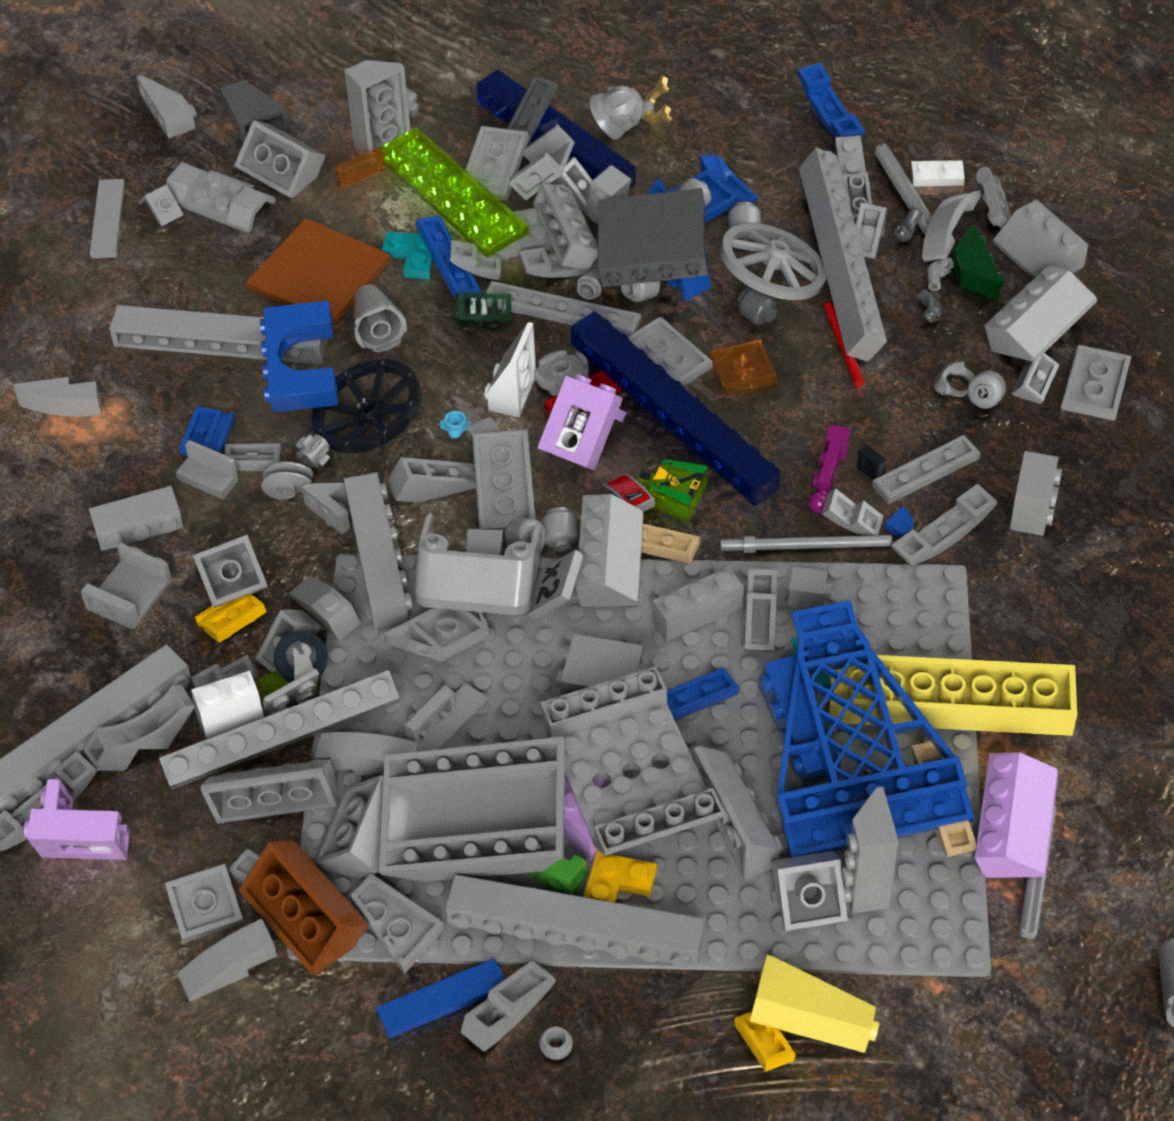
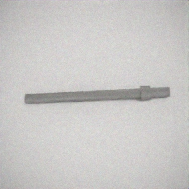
(750, 544)

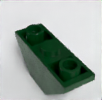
(975, 266)

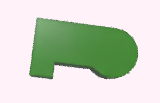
(564, 875)

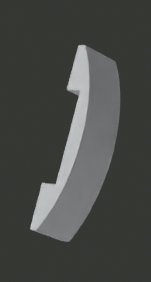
(938, 236)
(541, 264)
(947, 529)
(73, 773)

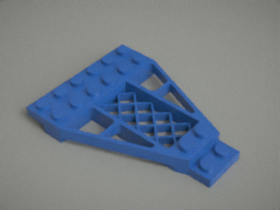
(917, 795)

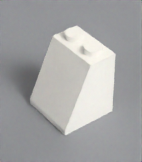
(227, 704)

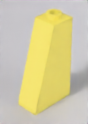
(811, 1007)

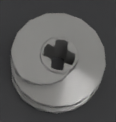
(285, 479)

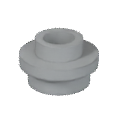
(556, 1034)

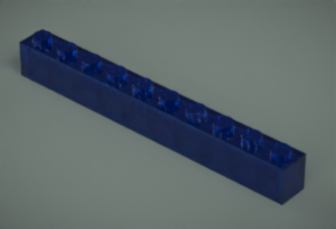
(676, 408)

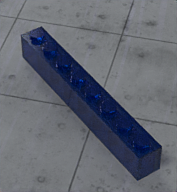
(503, 97)

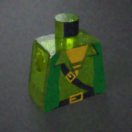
(676, 487)

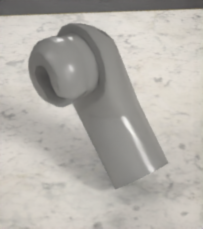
(937, 271)

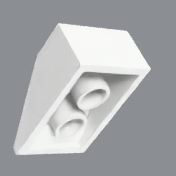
(513, 376)

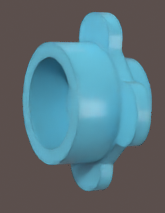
(454, 423)

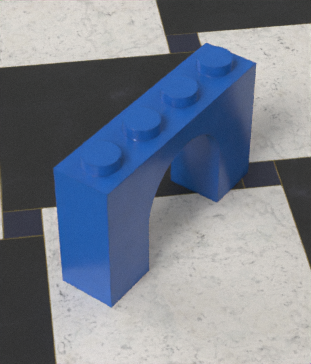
(284, 328)

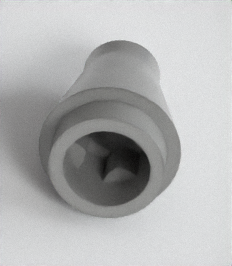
(590, 284)

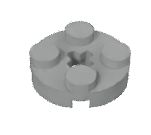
(556, 366)

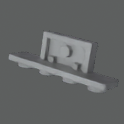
(443, 717)

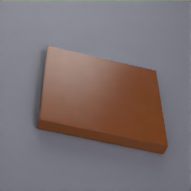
(318, 267)

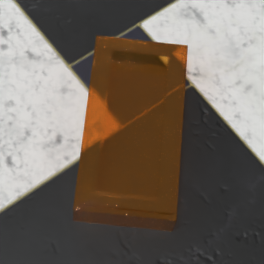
(360, 168)

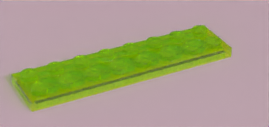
(453, 192)

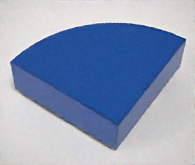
(900, 523)

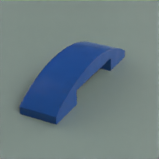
(826, 103)

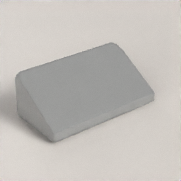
(1035, 379)

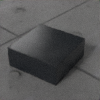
(871, 462)

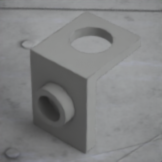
(162, 205)

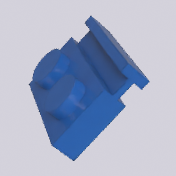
(208, 429)

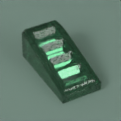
(483, 297)

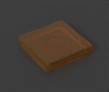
(743, 367)

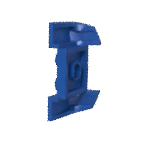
(723, 185)

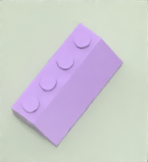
(1016, 816)

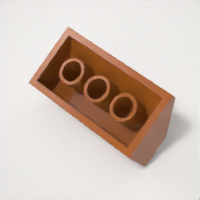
(302, 906)

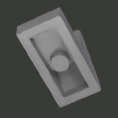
(870, 228)
(328, 502)

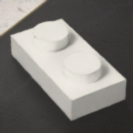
(937, 173)

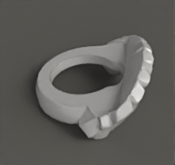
(941, 384)

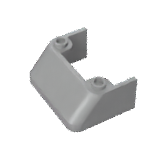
(474, 579)

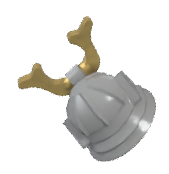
(623, 108)

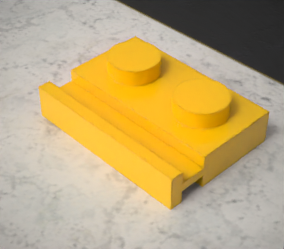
(230, 617)

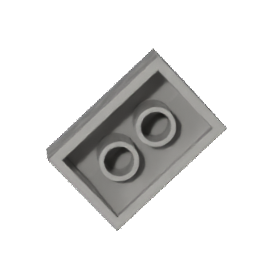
(278, 159)
(1039, 240)
(354, 832)

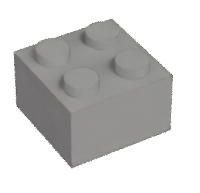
(1036, 493)

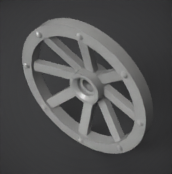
(776, 256)

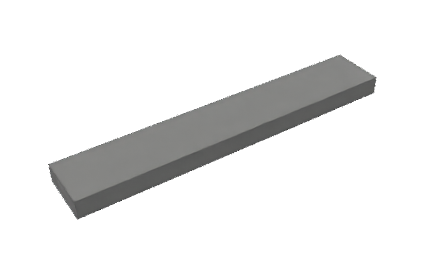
(561, 308)

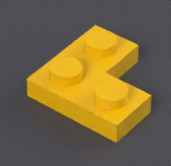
(616, 874)

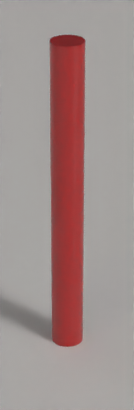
(851, 362)

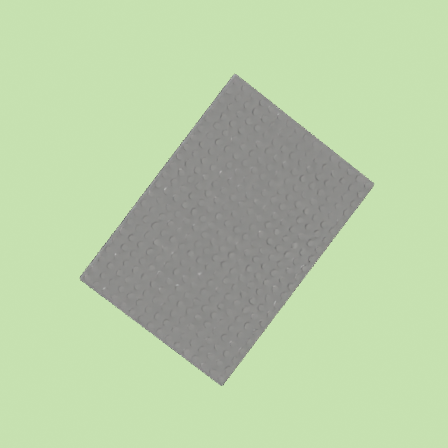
(903, 610)

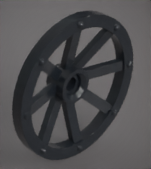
(370, 409)

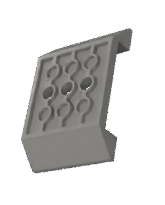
(622, 729)

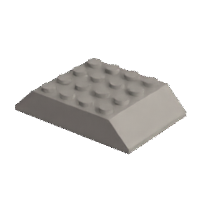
(473, 810)

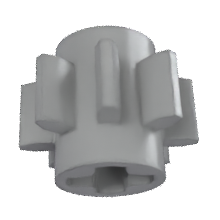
(312, 451)

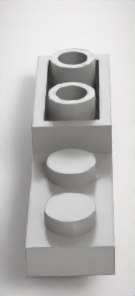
(853, 171)

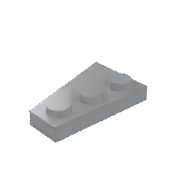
(397, 921)

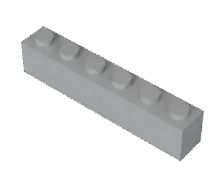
(376, 550)

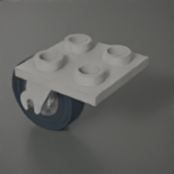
(298, 660)

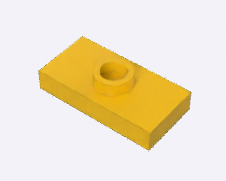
(765, 1042)

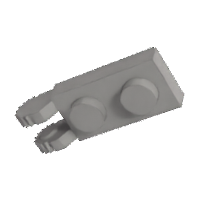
(994, 197)

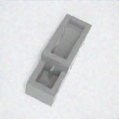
(60, 397)
(761, 610)
(360, 751)
(227, 960)
(506, 1005)

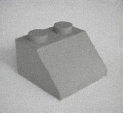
(230, 571)
(809, 890)

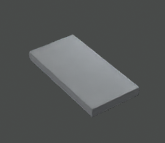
(503, 478)

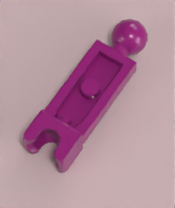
(835, 450)

